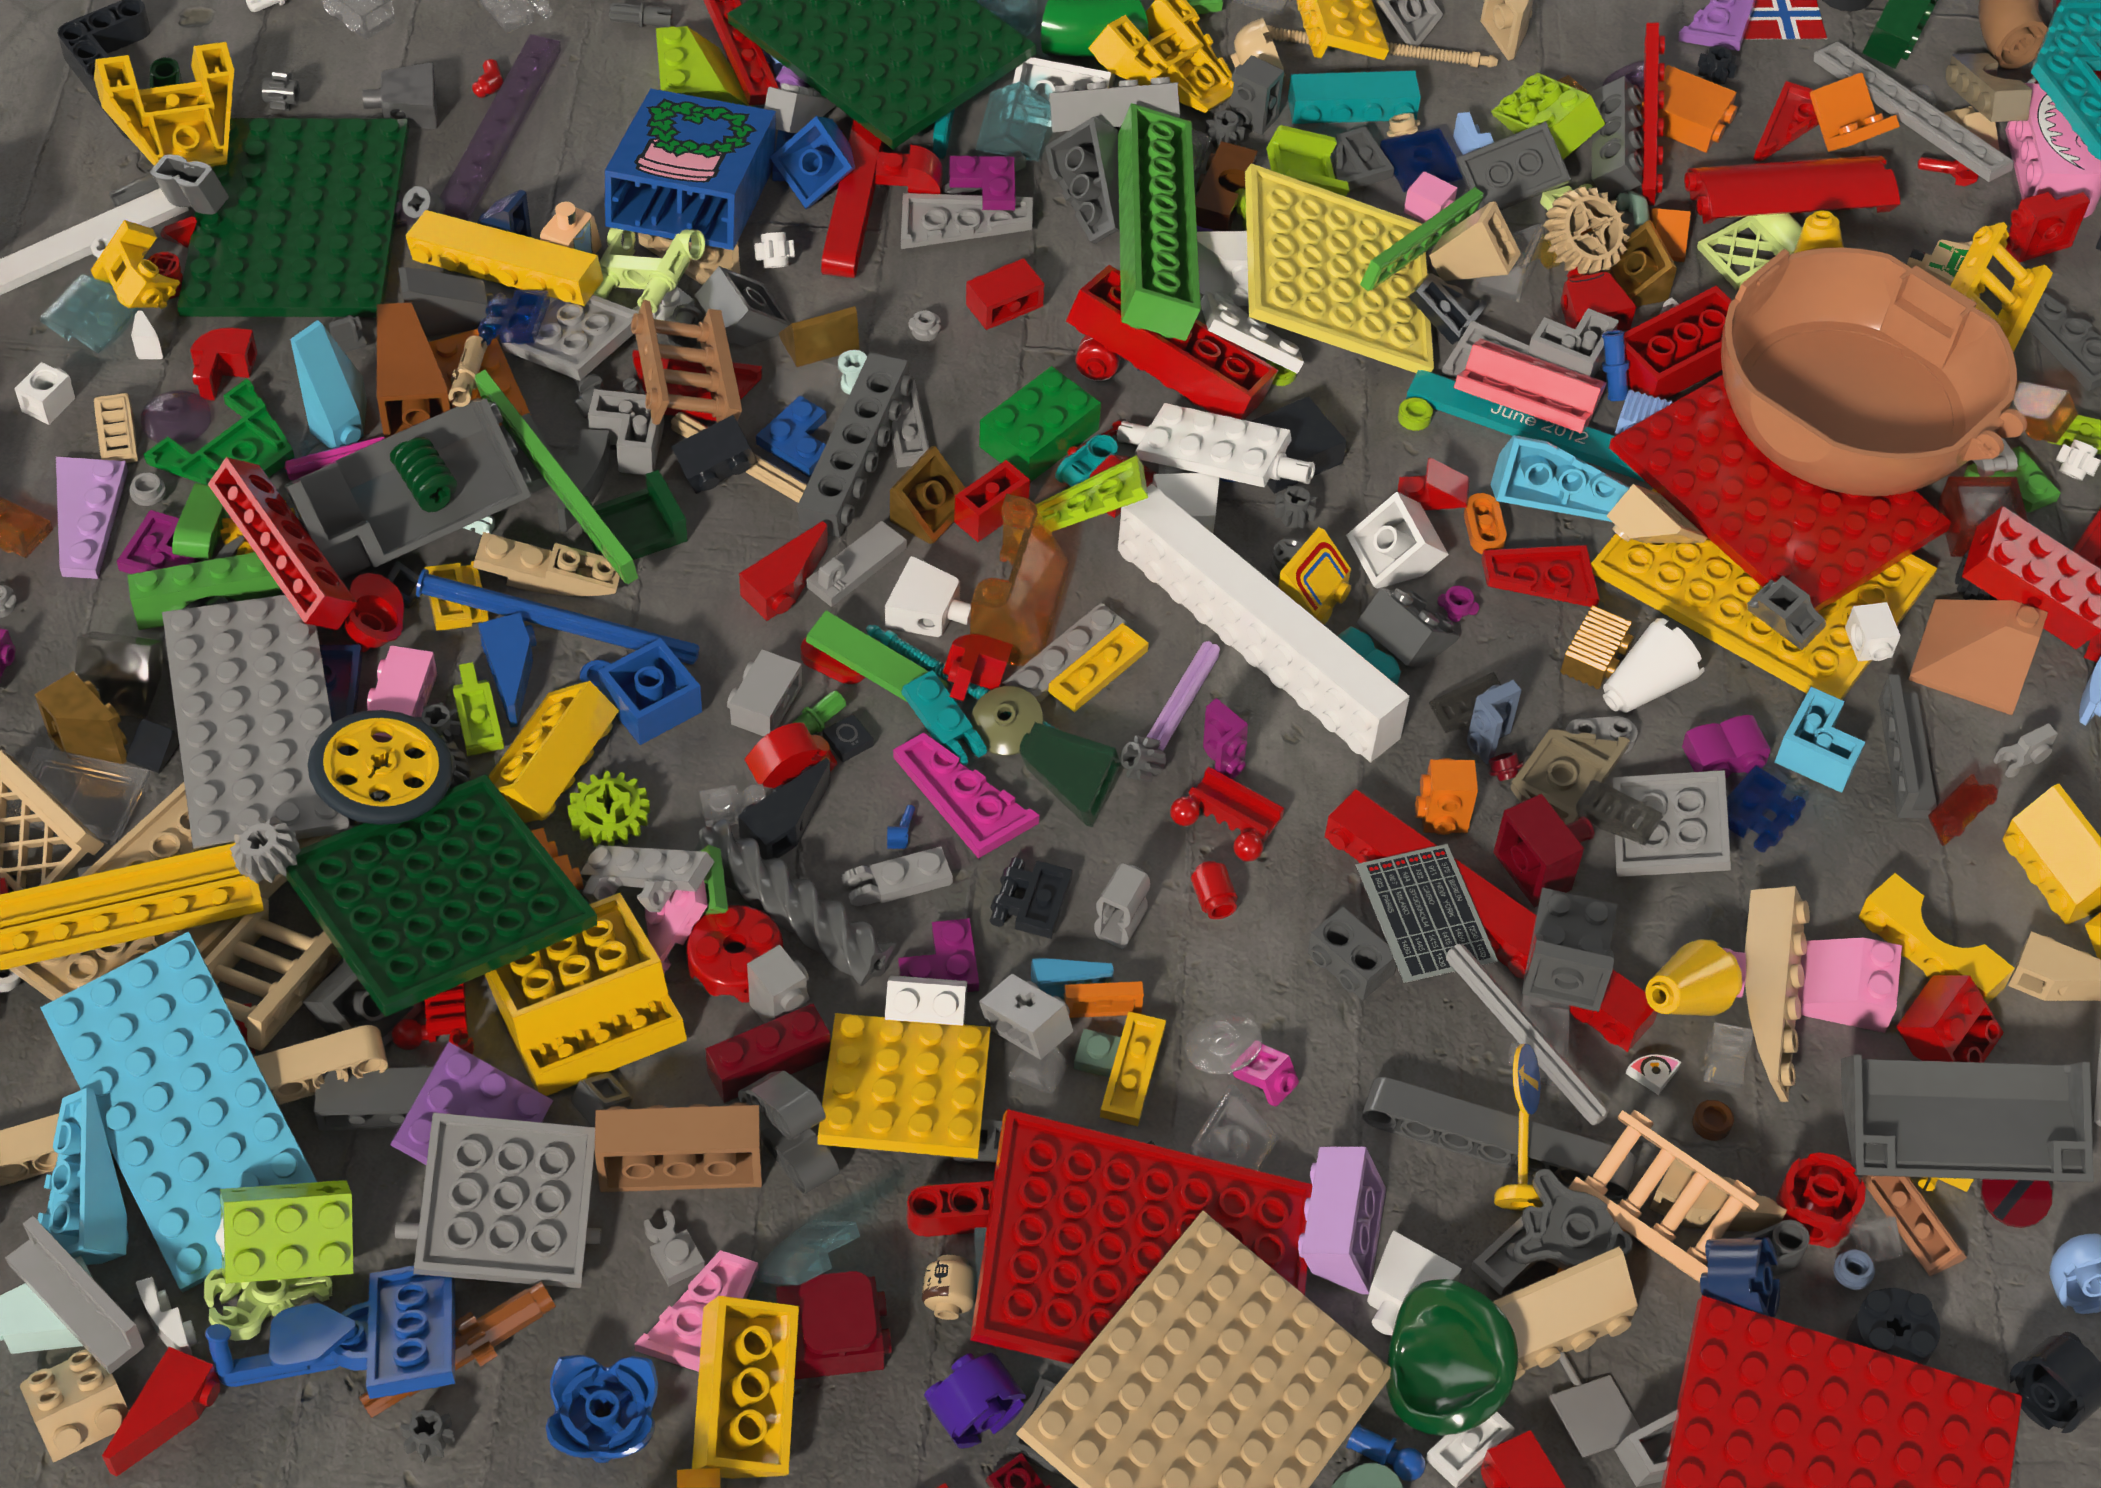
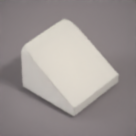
(145, 338)

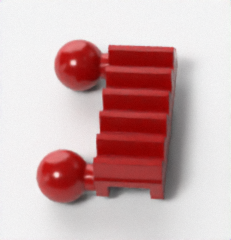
(1233, 804)
(443, 1015)

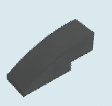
(586, 470)

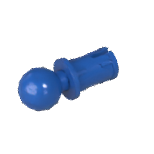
(1406, 1463)

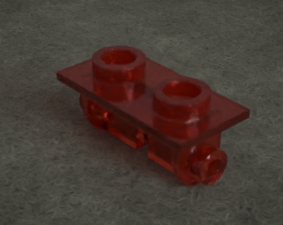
(1961, 808)

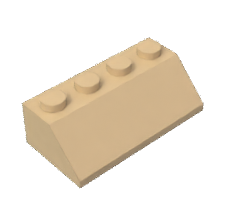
(1570, 1309)

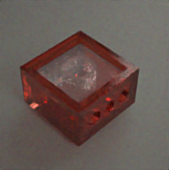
(1971, 501)

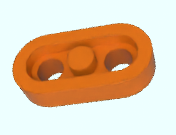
(1487, 530)

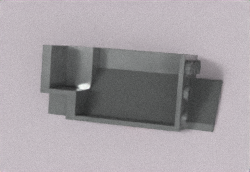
(366, 513)

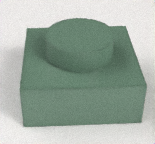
(1096, 1052)

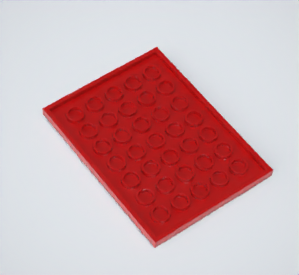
(1763, 513)
(1093, 1214)
(1815, 1411)

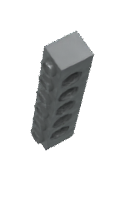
(855, 444)

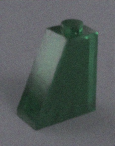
(1071, 768)

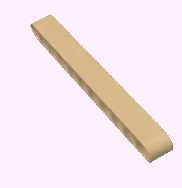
(289, 1072)

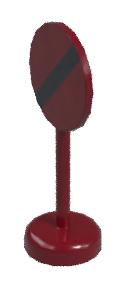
(2017, 1201)

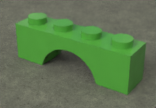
(175, 587)

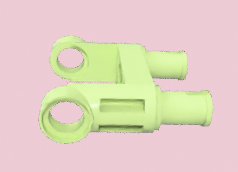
(647, 273)

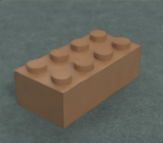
(678, 1147)

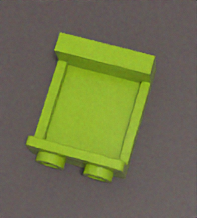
(1305, 158)

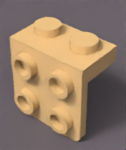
(74, 1404)

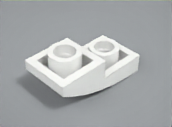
(166, 1321)

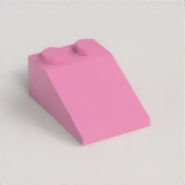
(1851, 982)

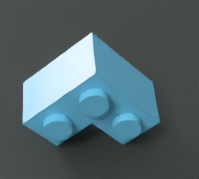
(1816, 747)

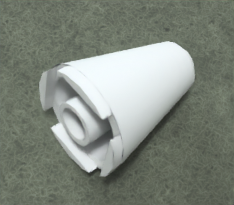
(1653, 668)

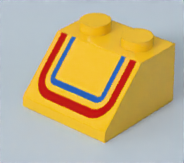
(1317, 576)

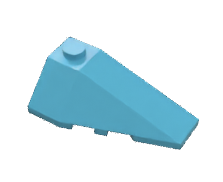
(329, 387)
(1551, 479)
(85, 1195)

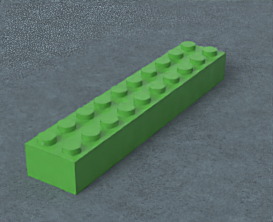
(1157, 223)

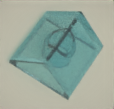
(1014, 121)

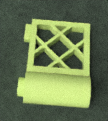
(1774, 231)

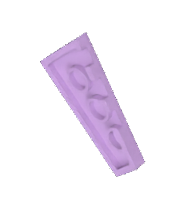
(86, 512)

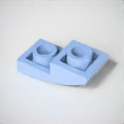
(1468, 134)
(2091, 697)

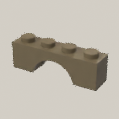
(1994, 97)

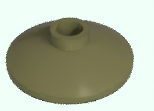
(1005, 736)

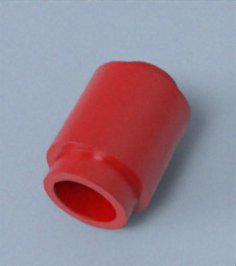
(1214, 890)

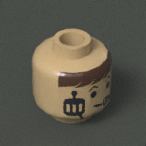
(949, 1287)

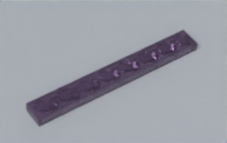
(499, 126)

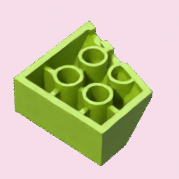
(695, 66)

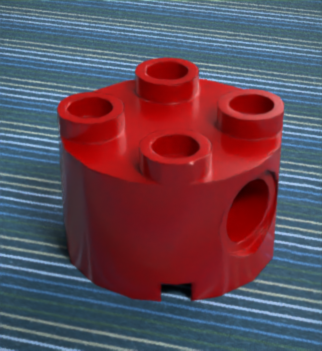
(1822, 1197)

